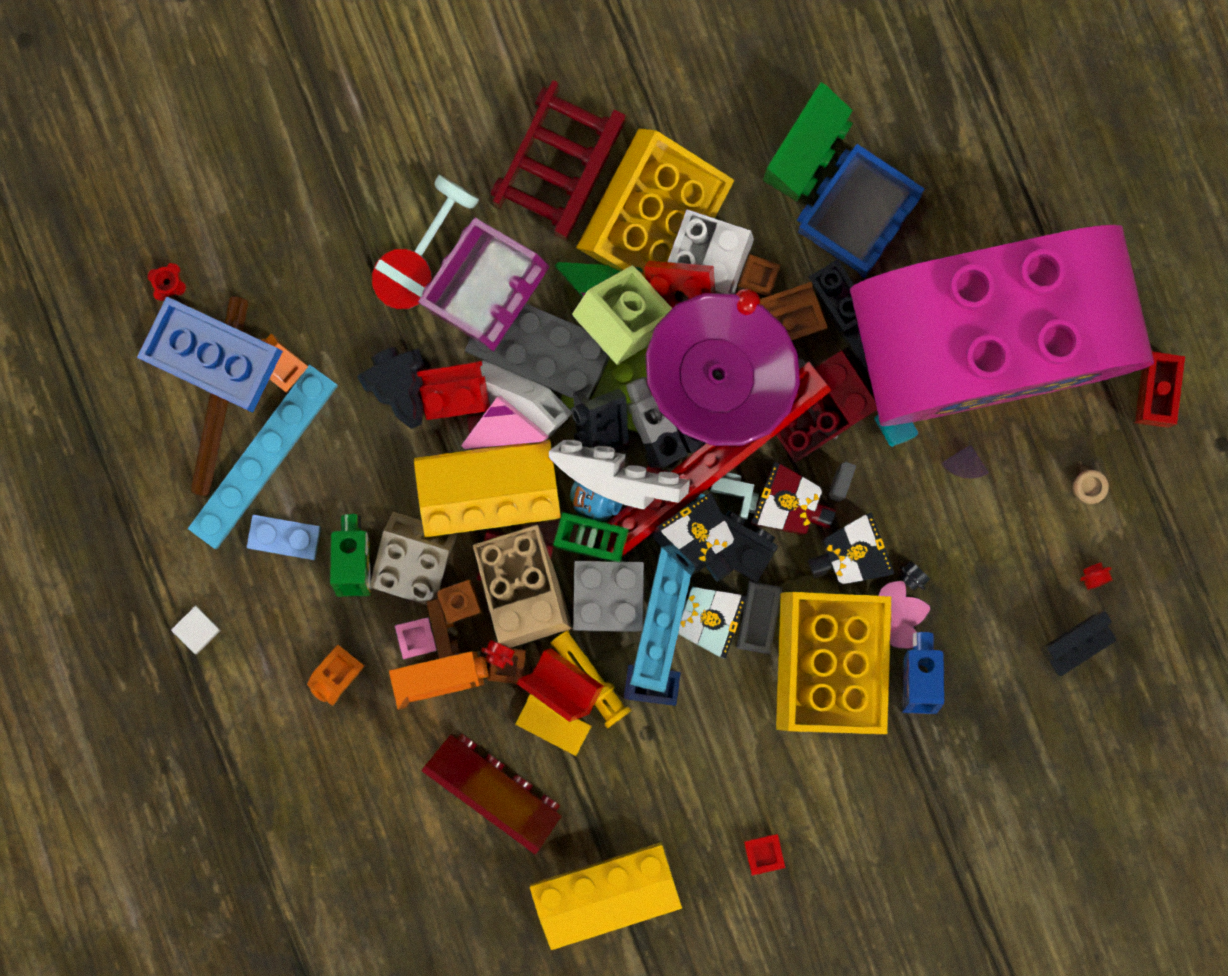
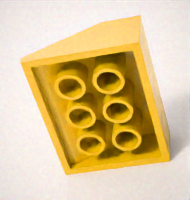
(649, 200)
(833, 663)

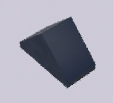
(637, 693)

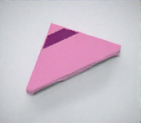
(503, 426)

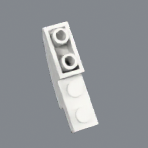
(605, 474)

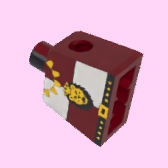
(790, 503)

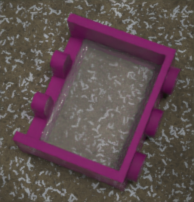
(484, 283)

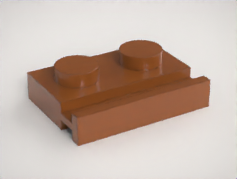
(797, 311)

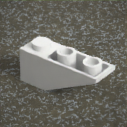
(528, 397)

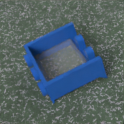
(859, 209)

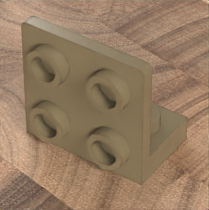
(409, 561)

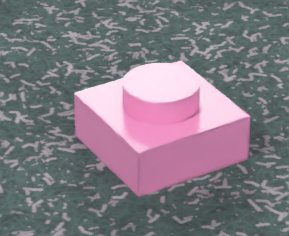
(415, 638)

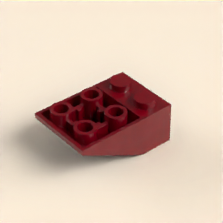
(846, 404)

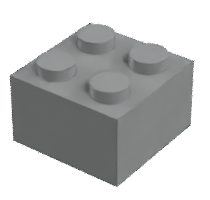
(608, 596)

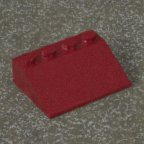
(493, 792)

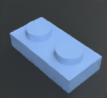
(283, 537)

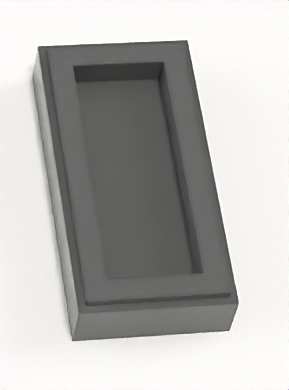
(841, 482)
(759, 618)

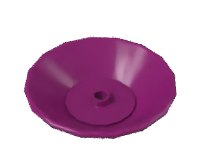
(749, 352)

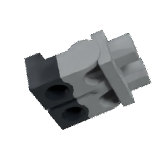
(660, 437)

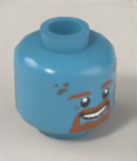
(593, 504)

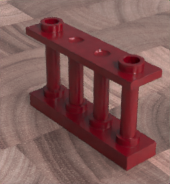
(576, 187)

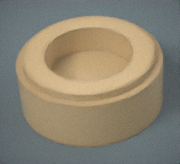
(1090, 487)

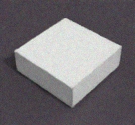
(196, 630)

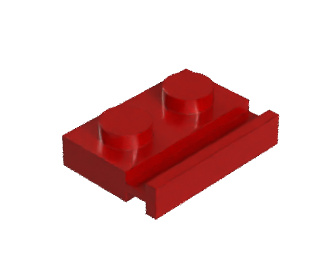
(454, 390)

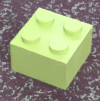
(621, 313)

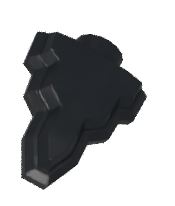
(397, 383)

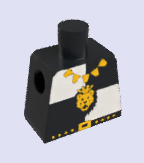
(698, 538)
(853, 554)

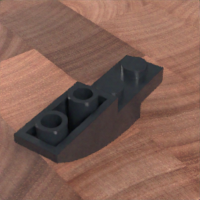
(833, 290)

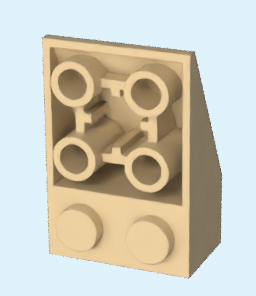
(521, 587)

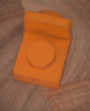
(288, 367)
(334, 675)

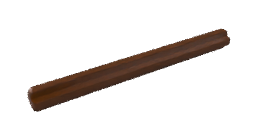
(215, 414)

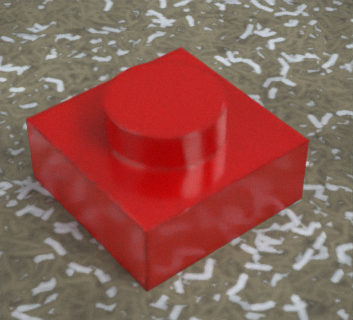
(764, 854)

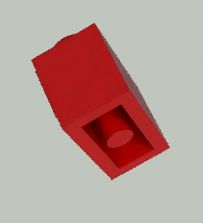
(1160, 391)

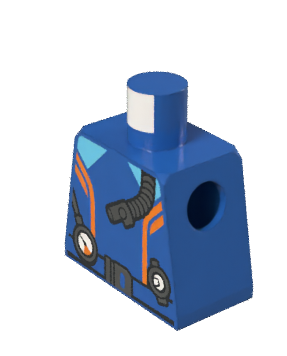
(923, 691)

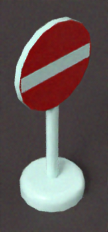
(404, 273)

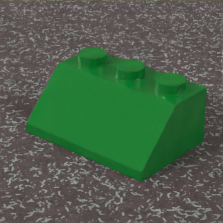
(809, 144)

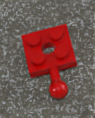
(692, 281)

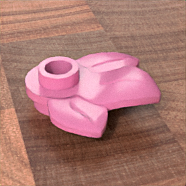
(905, 614)

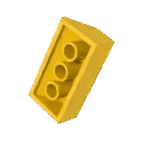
(486, 488)
(605, 896)

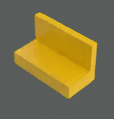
(552, 727)

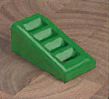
(564, 532)

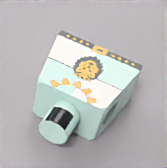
(711, 619)

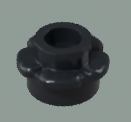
(914, 576)

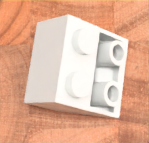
(715, 244)

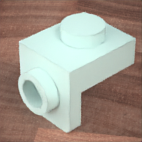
(731, 486)

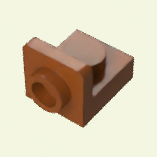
(459, 601)

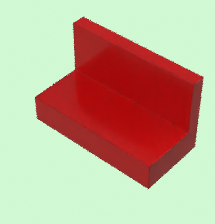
(562, 686)

